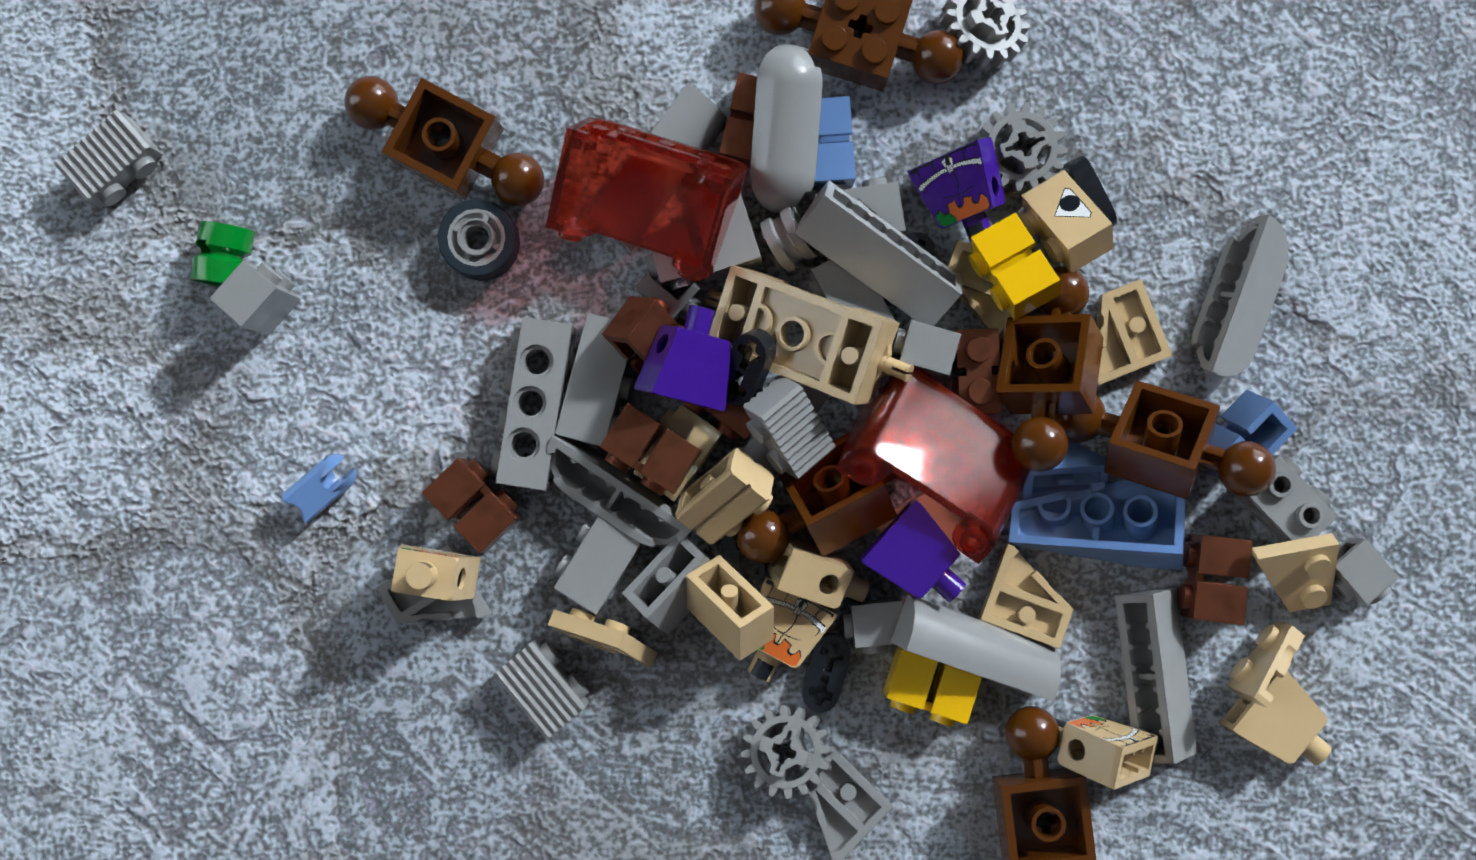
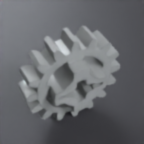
(984, 27)
(1017, 131)
(791, 733)

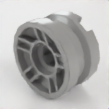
(782, 241)

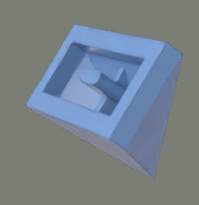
(1074, 473)

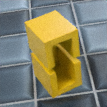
(1019, 276)
(951, 691)

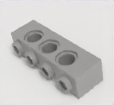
(558, 343)

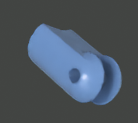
(319, 487)

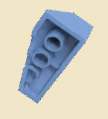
(1105, 523)

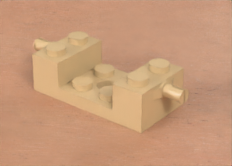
(842, 346)

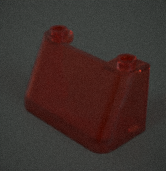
(645, 193)
(942, 451)

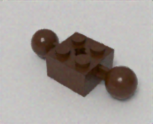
(869, 59)
(437, 114)
(1050, 370)
(1166, 441)
(824, 503)
(1024, 796)

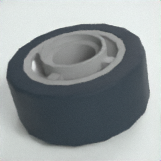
(462, 223)

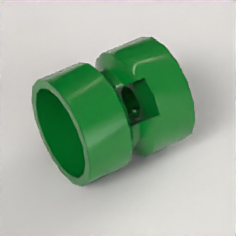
(221, 251)

